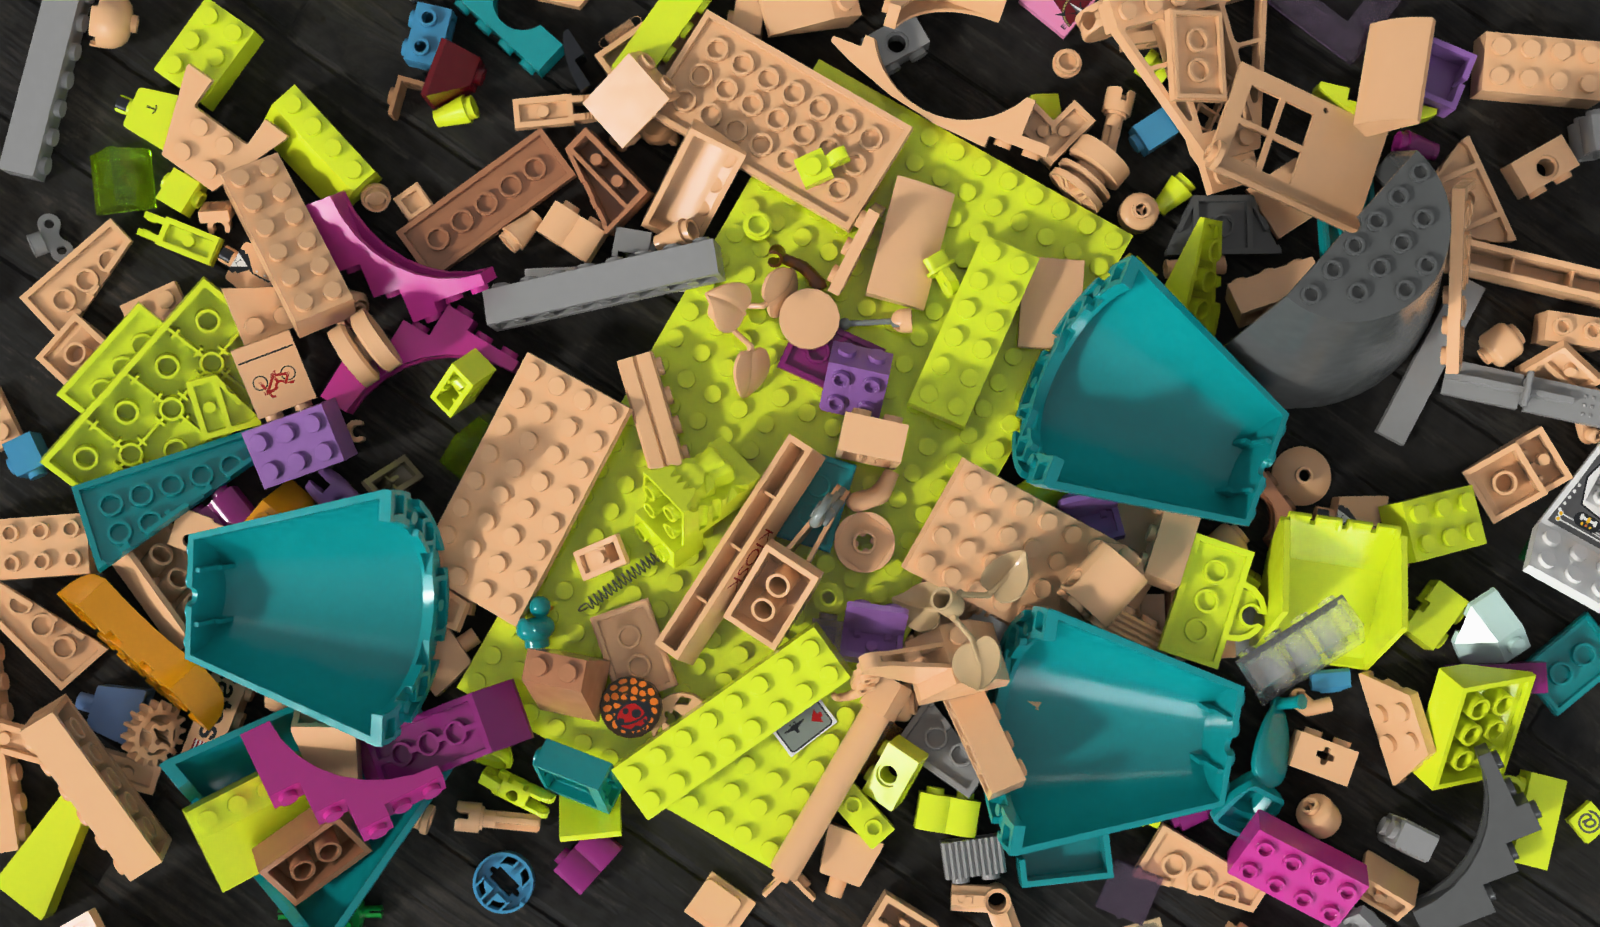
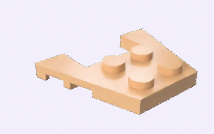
(206, 146)

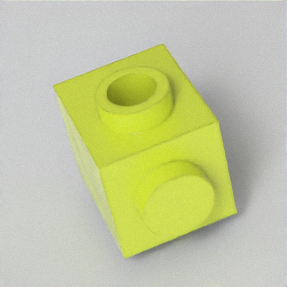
(182, 192)

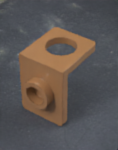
(397, 94)

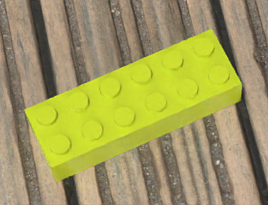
(973, 332)

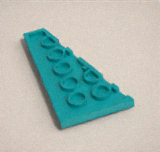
(142, 500)

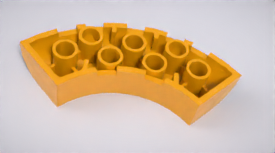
(145, 649)

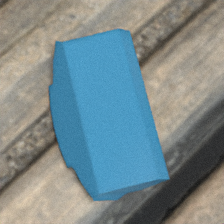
(1330, 680)

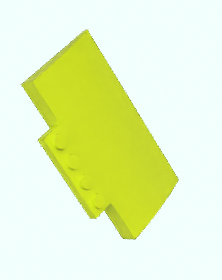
(136, 388)

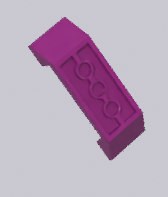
(452, 734)

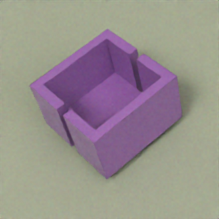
(1447, 69)

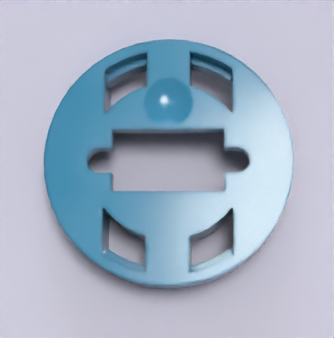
(494, 891)

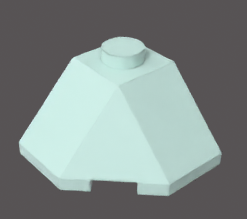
(1489, 631)

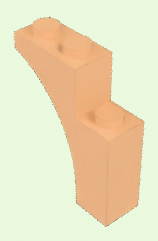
(903, 10)

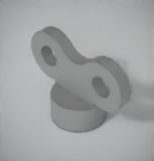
(48, 239)

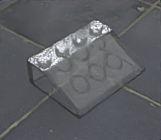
(1301, 648)

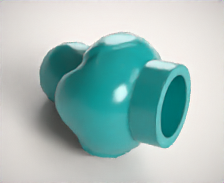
(538, 629)

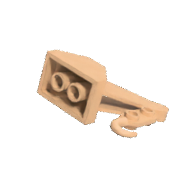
(924, 663)

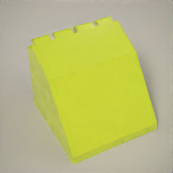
(1328, 558)

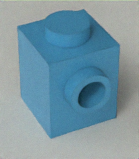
(1152, 132)
(25, 455)

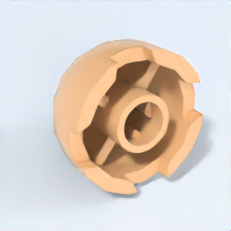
(112, 23)

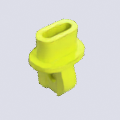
(938, 268)

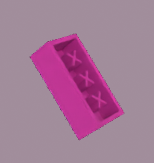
(1297, 869)

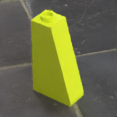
(45, 861)

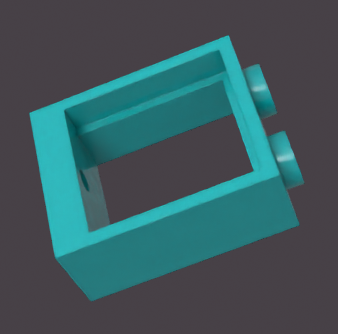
(577, 775)

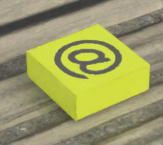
(1585, 821)

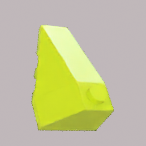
(1194, 274)

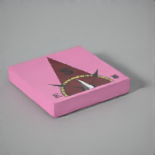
(1056, 14)

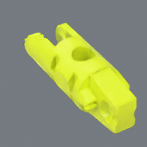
(517, 791)

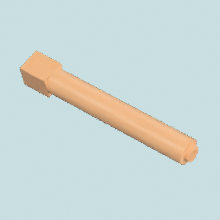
(878, 709)

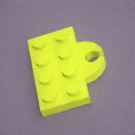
(1211, 603)

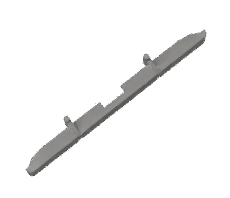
(1533, 393)

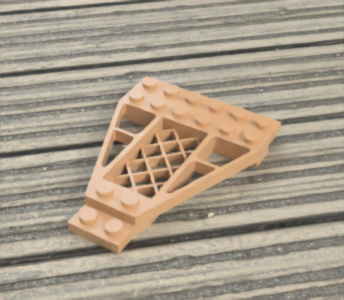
(1129, 14)

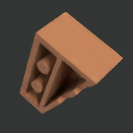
(609, 182)

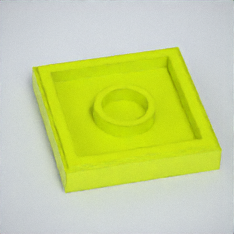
(586, 823)

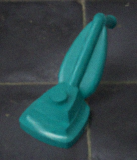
(1268, 769)

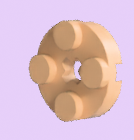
(882, 541)

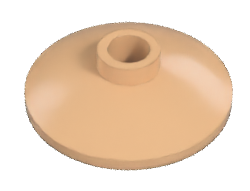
(1287, 470)

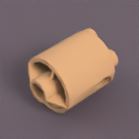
(1104, 583)

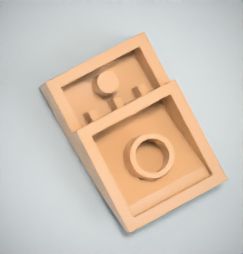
(70, 348)
(1517, 474)

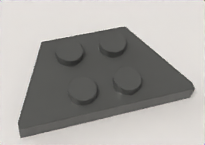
(1243, 227)

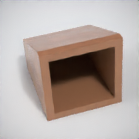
(566, 682)

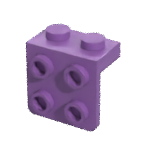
(855, 379)
(1095, 512)
(872, 628)

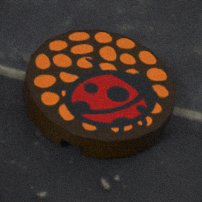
(631, 706)

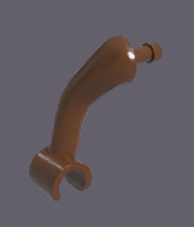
(813, 277)

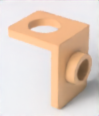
(802, 883)

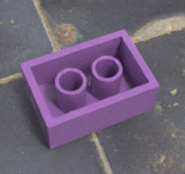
(299, 443)

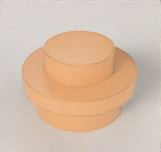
(1066, 63)
(375, 197)

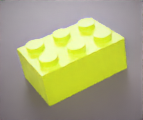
(215, 45)
(1437, 522)

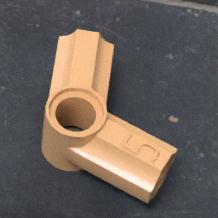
(975, 899)

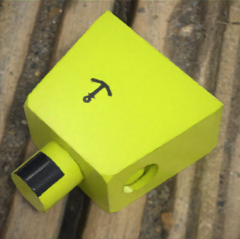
(148, 114)

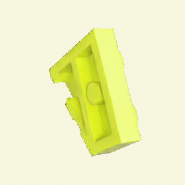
(218, 407)

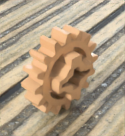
(153, 733)

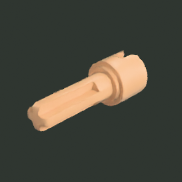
(1116, 109)
(484, 818)

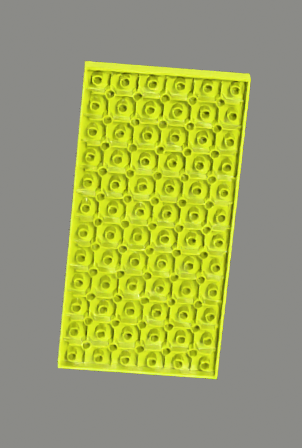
(765, 788)

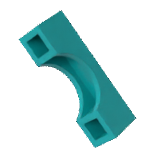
(534, 47)

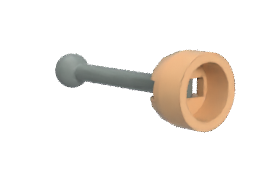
(900, 321)

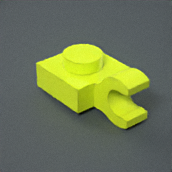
(816, 166)

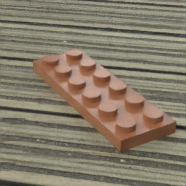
(487, 203)

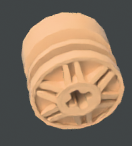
(1089, 173)

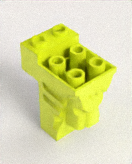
(691, 499)

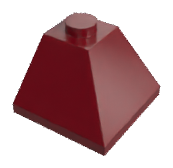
(452, 74)

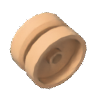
(361, 350)

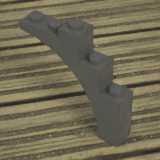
(1467, 890)

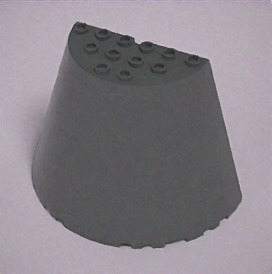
(1361, 300)

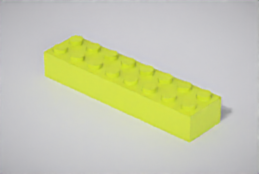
(732, 720)

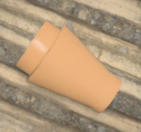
(680, 232)
(519, 233)

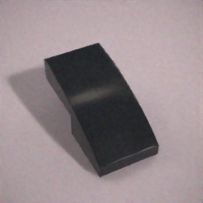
(575, 57)

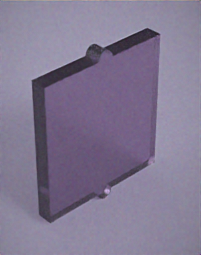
(1129, 892)

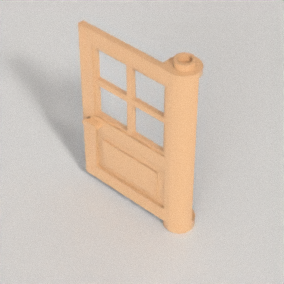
(1332, 162)

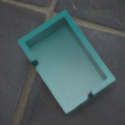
(1066, 863)

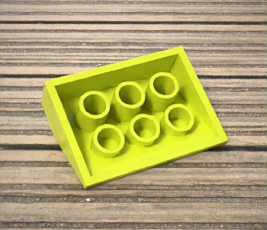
(1470, 709)
(234, 823)

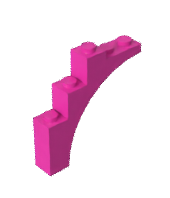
(355, 248)
(449, 339)
(331, 795)

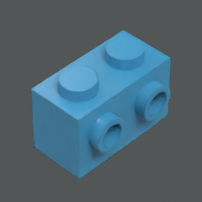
(427, 26)

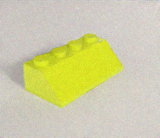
(318, 149)

